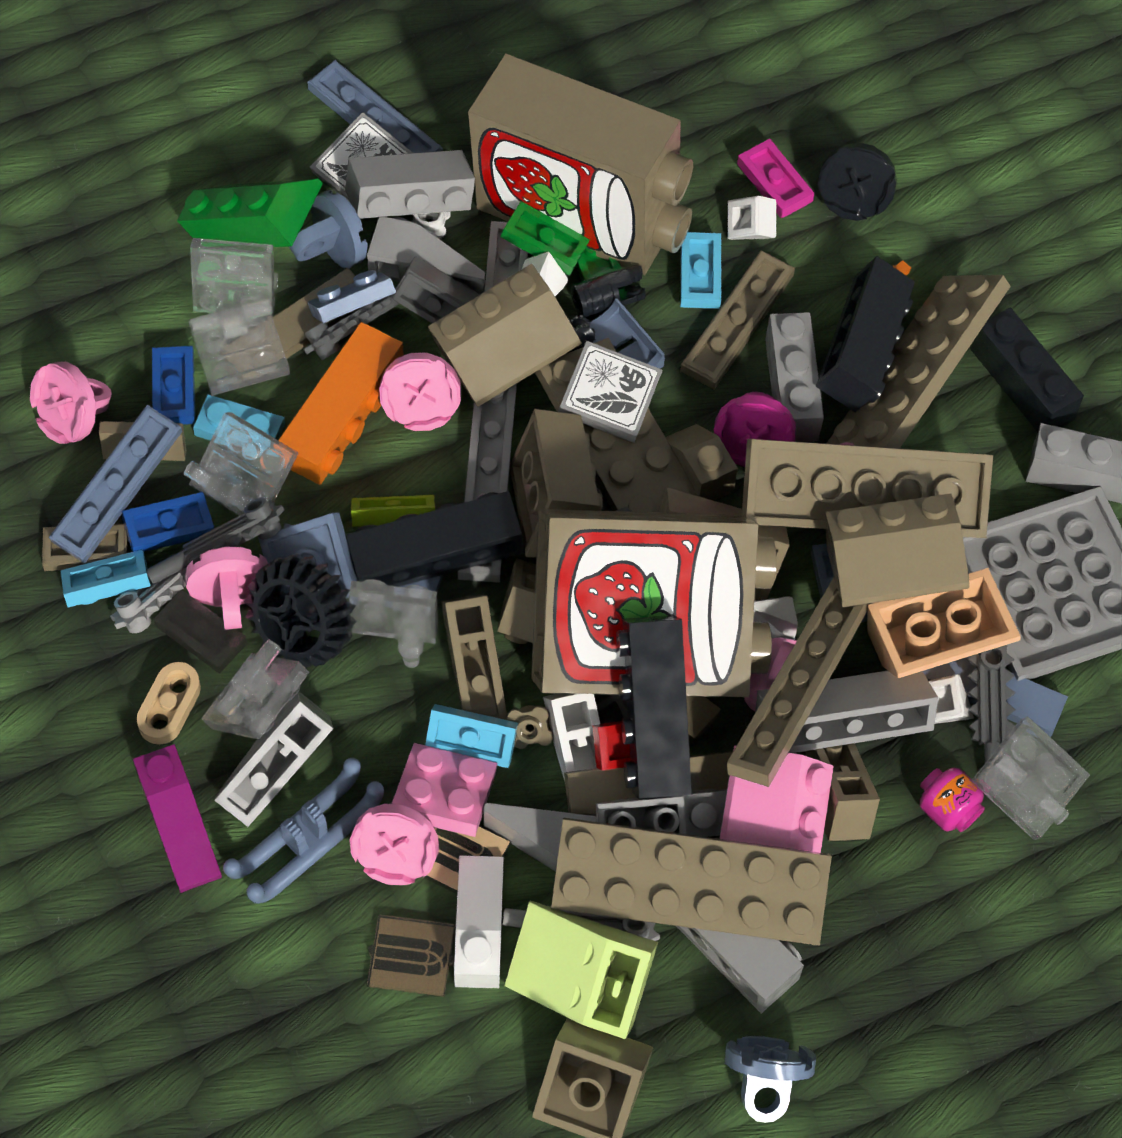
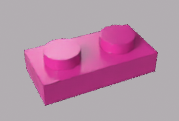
(775, 177)

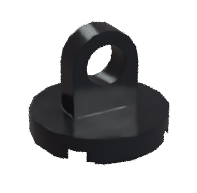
(857, 181)

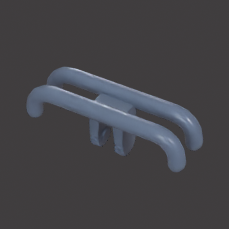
(305, 835)

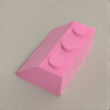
(786, 812)

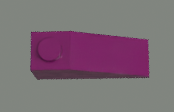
(177, 818)

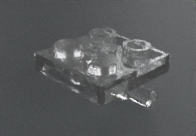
(231, 273)
(238, 346)
(241, 465)
(396, 613)
(256, 693)
(1031, 778)

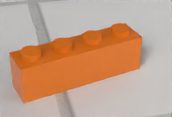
(340, 403)

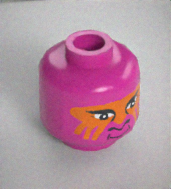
(951, 799)

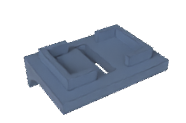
(620, 328)

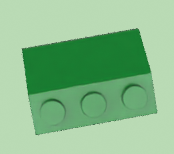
(250, 211)

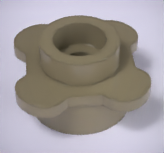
(538, 718)

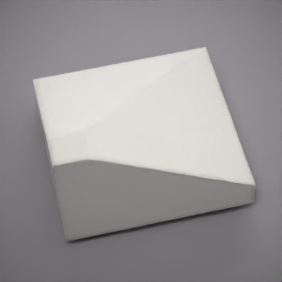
(952, 699)

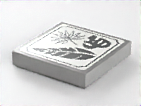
(360, 139)
(610, 391)

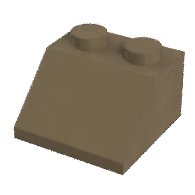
(591, 1081)

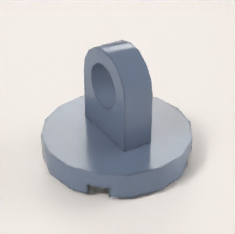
(333, 231)
(768, 1064)

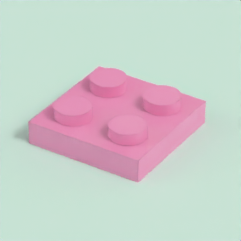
(446, 788)

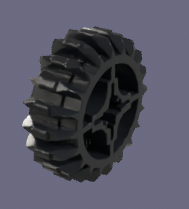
(310, 605)

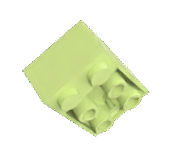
(581, 968)

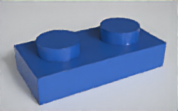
(174, 383)
(167, 522)

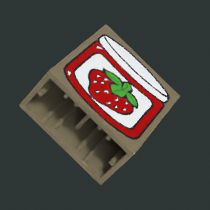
(580, 160)
(649, 564)

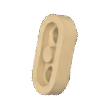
(167, 705)

